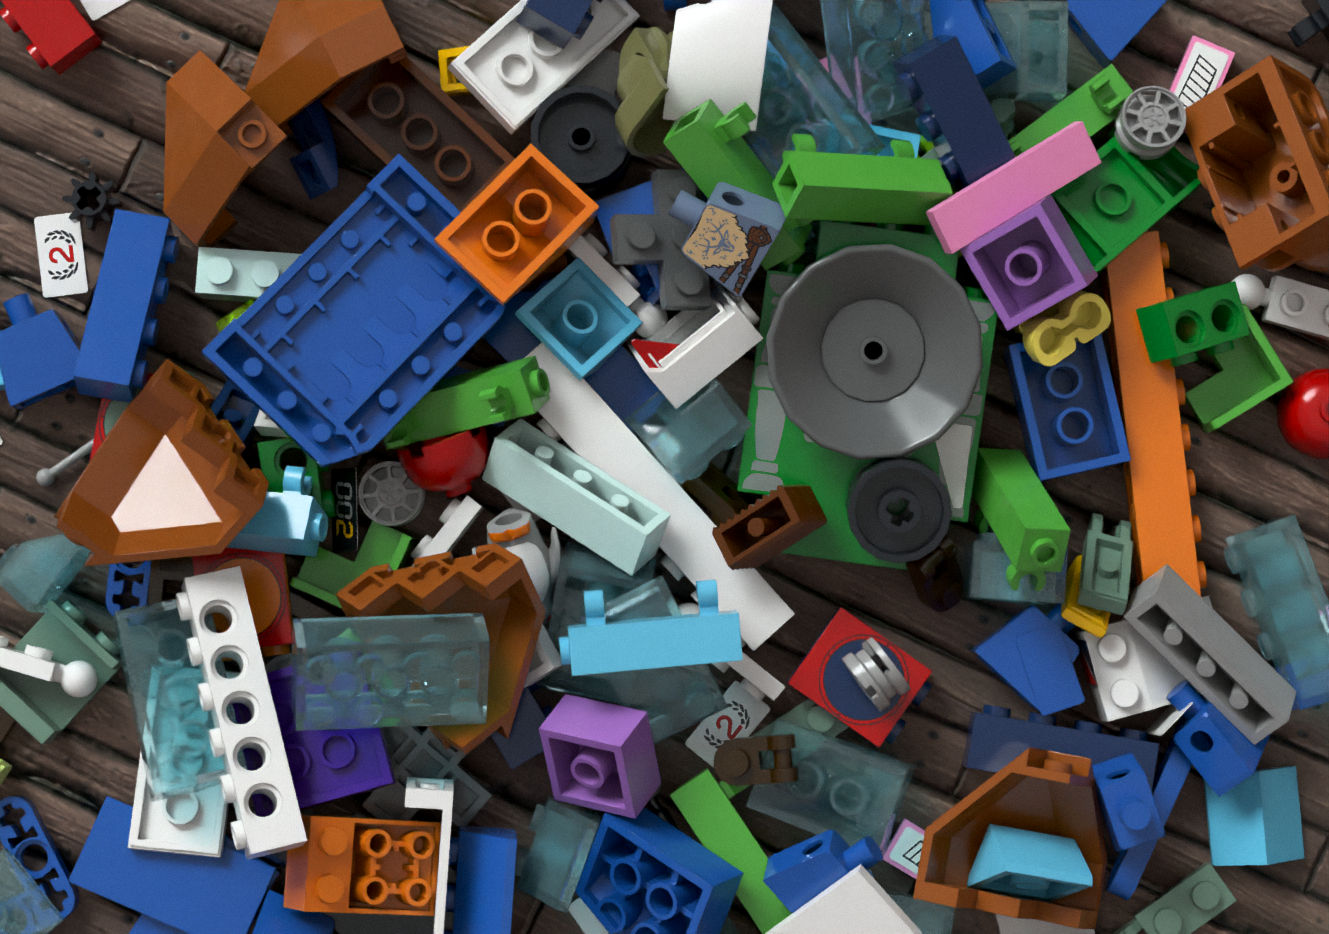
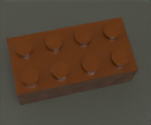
(405, 113)

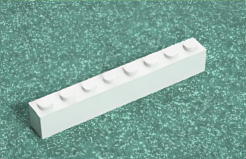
(690, 549)

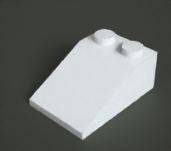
(1129, 671)

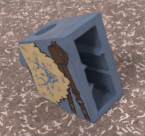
(728, 232)

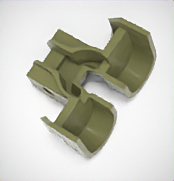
(643, 90)

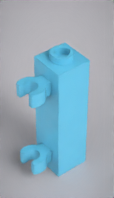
(287, 520)
(654, 641)

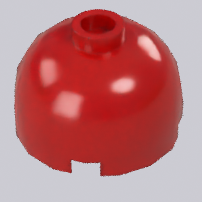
(1305, 413)
(446, 461)

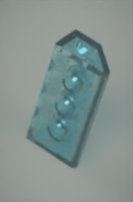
(803, 99)
(1287, 603)
(167, 701)

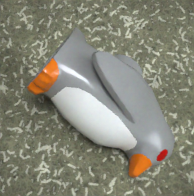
(520, 535)

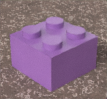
(1029, 263)
(600, 755)

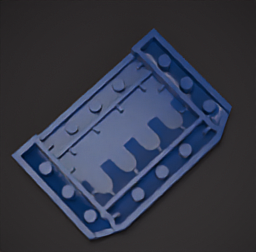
(359, 322)

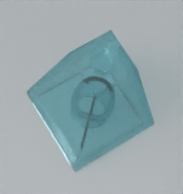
(41, 570)

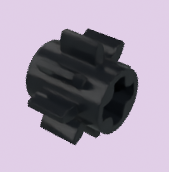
(103, 195)

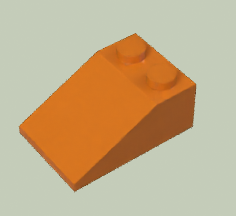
(518, 225)

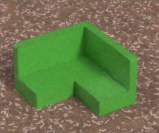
(1245, 379)
(330, 573)

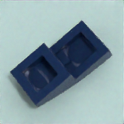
(318, 161)

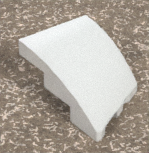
(718, 56)

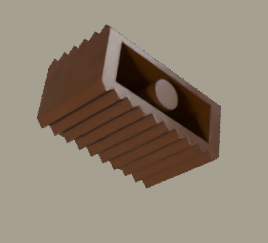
(769, 526)

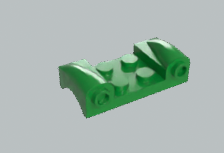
(1123, 199)

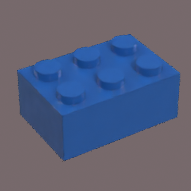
(1067, 411)

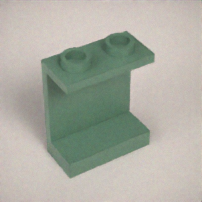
(41, 704)

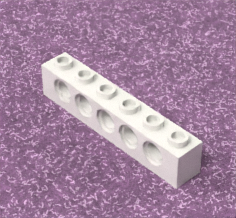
(226, 594)

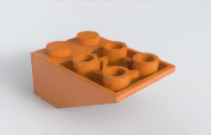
(364, 866)

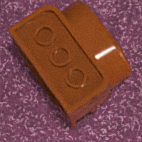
(1266, 165)

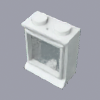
(708, 344)

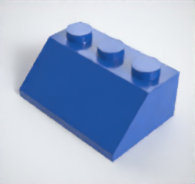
(484, 880)

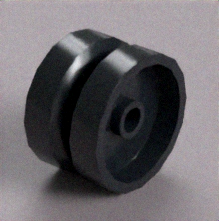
(577, 115)
(904, 535)

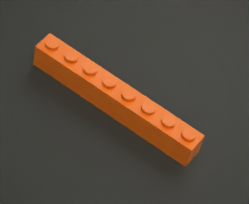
(1150, 414)

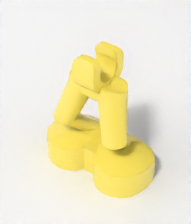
(1053, 332)

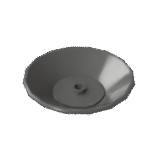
(925, 361)

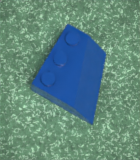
(655, 879)

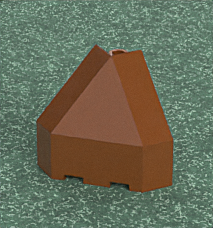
(314, 49)
(210, 147)
(163, 479)
(484, 583)
(1032, 793)

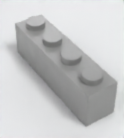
(1210, 654)

